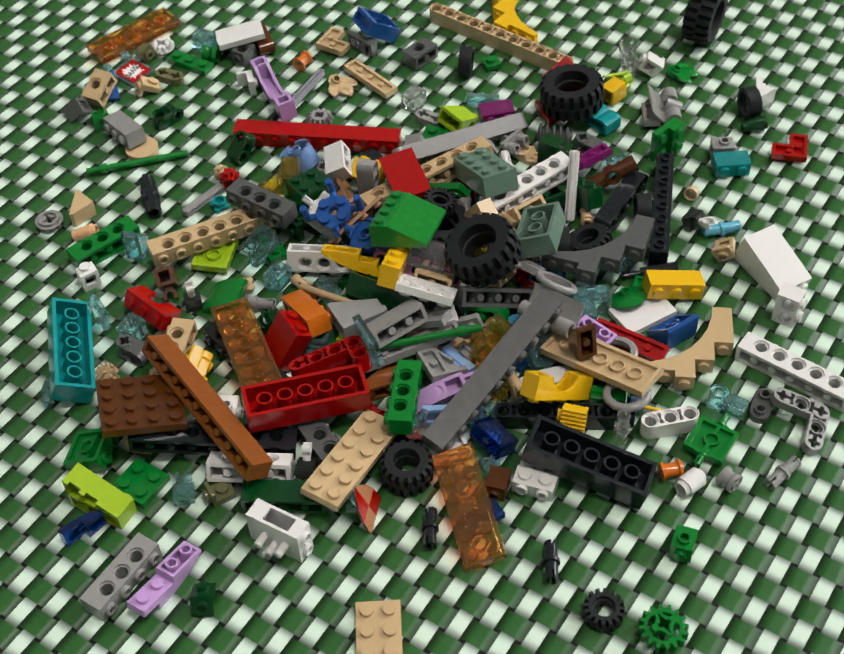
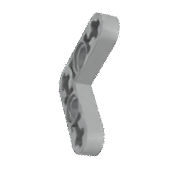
(811, 416)

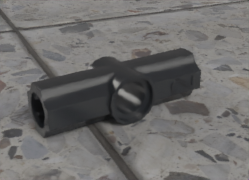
(150, 196)

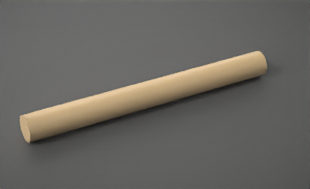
(322, 293)

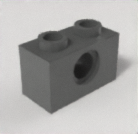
(419, 54)

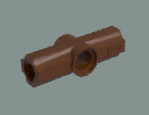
(621, 170)

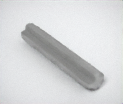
(203, 199)

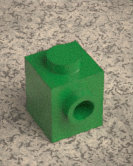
(683, 543)

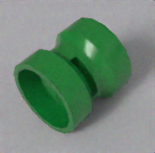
(211, 53)

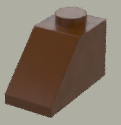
(583, 341)

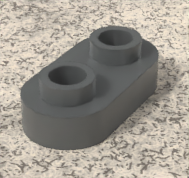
(762, 403)

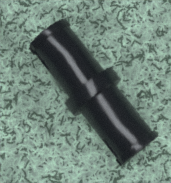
(430, 528)
(551, 561)

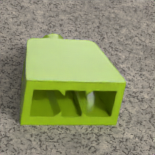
(457, 117)

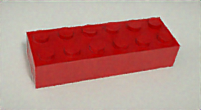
(305, 397)

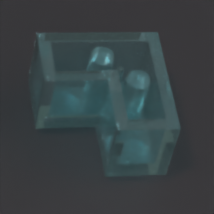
(595, 298)

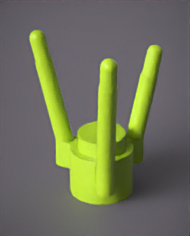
(626, 76)

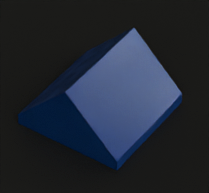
(675, 329)

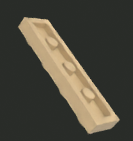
(370, 78)

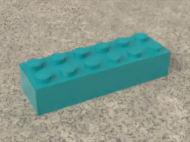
(70, 351)

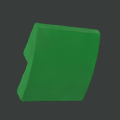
(225, 292)

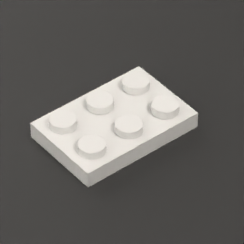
(426, 290)

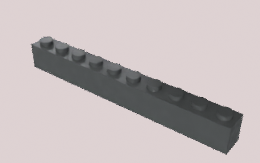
(491, 373)

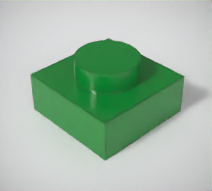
(491, 63)

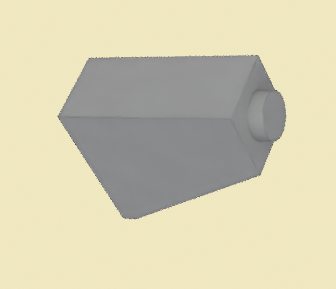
(344, 311)

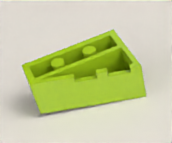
(93, 493)

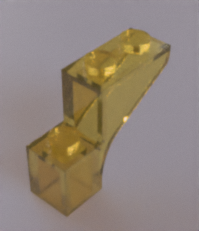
(288, 168)

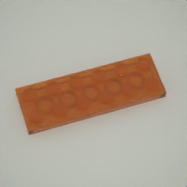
(133, 35)
(245, 343)
(469, 507)

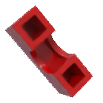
(141, 302)

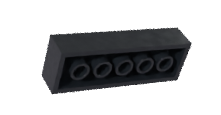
(589, 462)

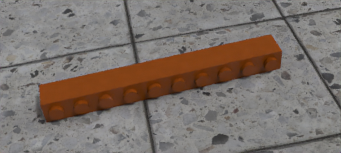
(207, 407)

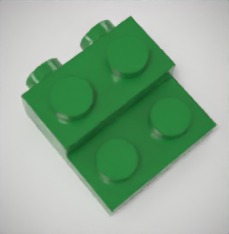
(668, 138)
(90, 450)

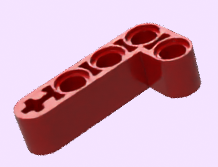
(338, 354)

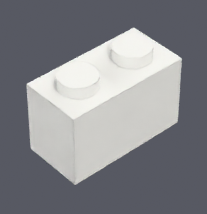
(337, 161)

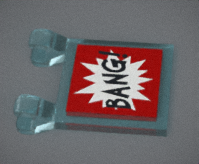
(130, 70)

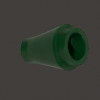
(757, 123)

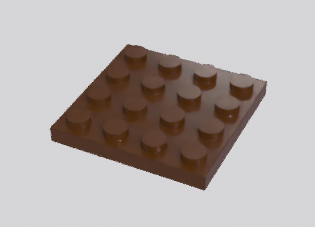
(138, 406)

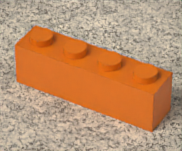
(310, 312)

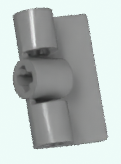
(665, 105)
(569, 317)

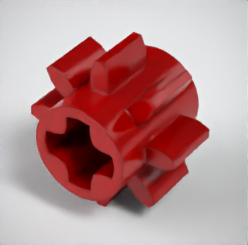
(228, 177)

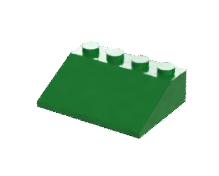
(405, 222)

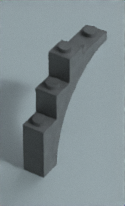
(608, 257)

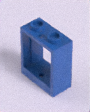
(376, 25)

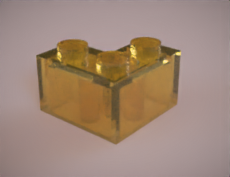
(492, 332)

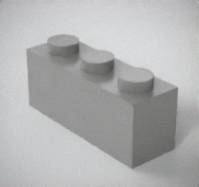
(124, 129)
(398, 321)

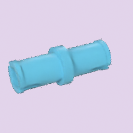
(722, 228)

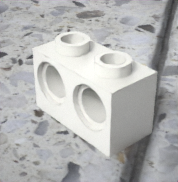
(789, 304)

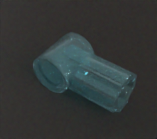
(721, 398)

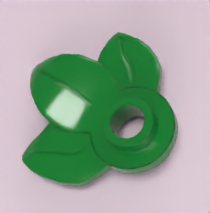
(682, 72)

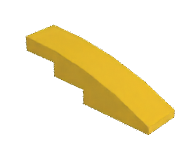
(351, 258)

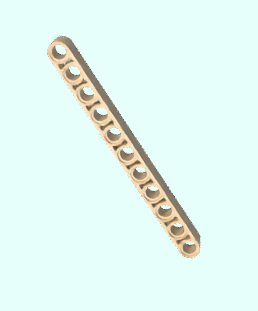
(495, 37)

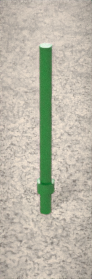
(104, 168)
(460, 331)

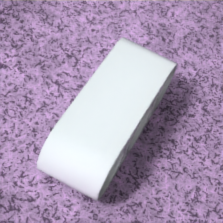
(668, 422)

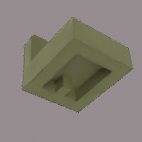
(145, 52)
(218, 493)

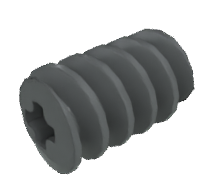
(563, 134)

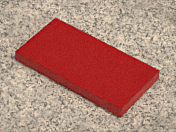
(404, 172)

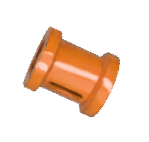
(303, 62)
(670, 469)

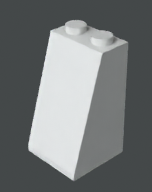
(771, 261)

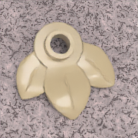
(341, 85)

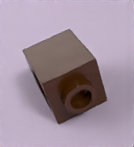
(498, 482)

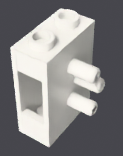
(279, 531)

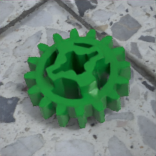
(663, 629)

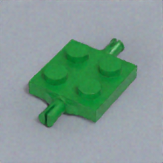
(711, 440)

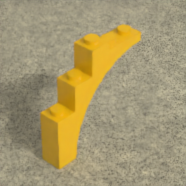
(507, 19)

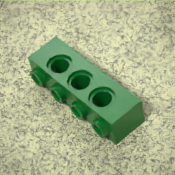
(101, 244)
(404, 397)

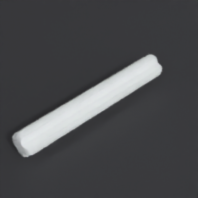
(572, 181)

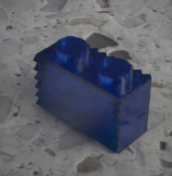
(493, 437)

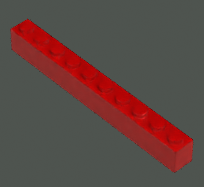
(320, 135)

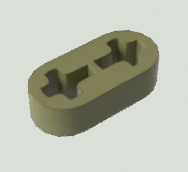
(169, 76)

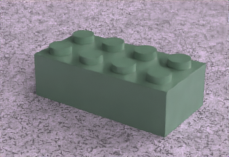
(485, 172)

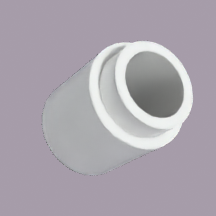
(690, 482)

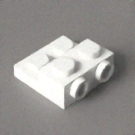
(534, 482)

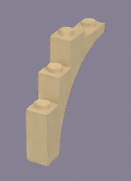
(701, 356)

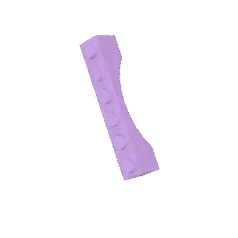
(280, 100)

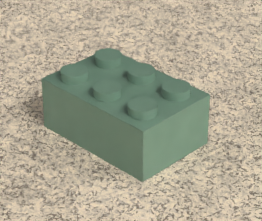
(540, 229)

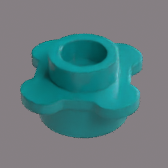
(219, 203)

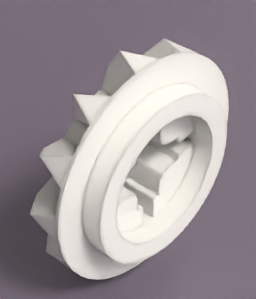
(163, 45)

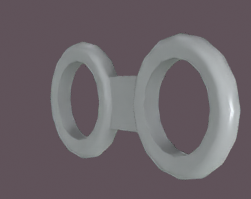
(546, 278)
(612, 403)

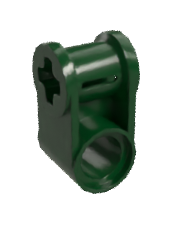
(166, 116)
(240, 148)

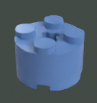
(302, 149)

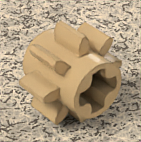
(106, 371)

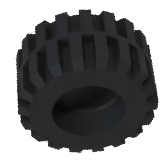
(589, 237)
(406, 481)

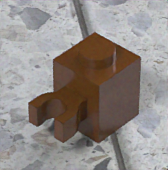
(166, 281)

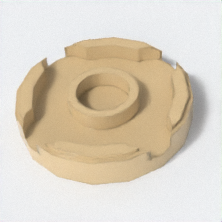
(144, 150)

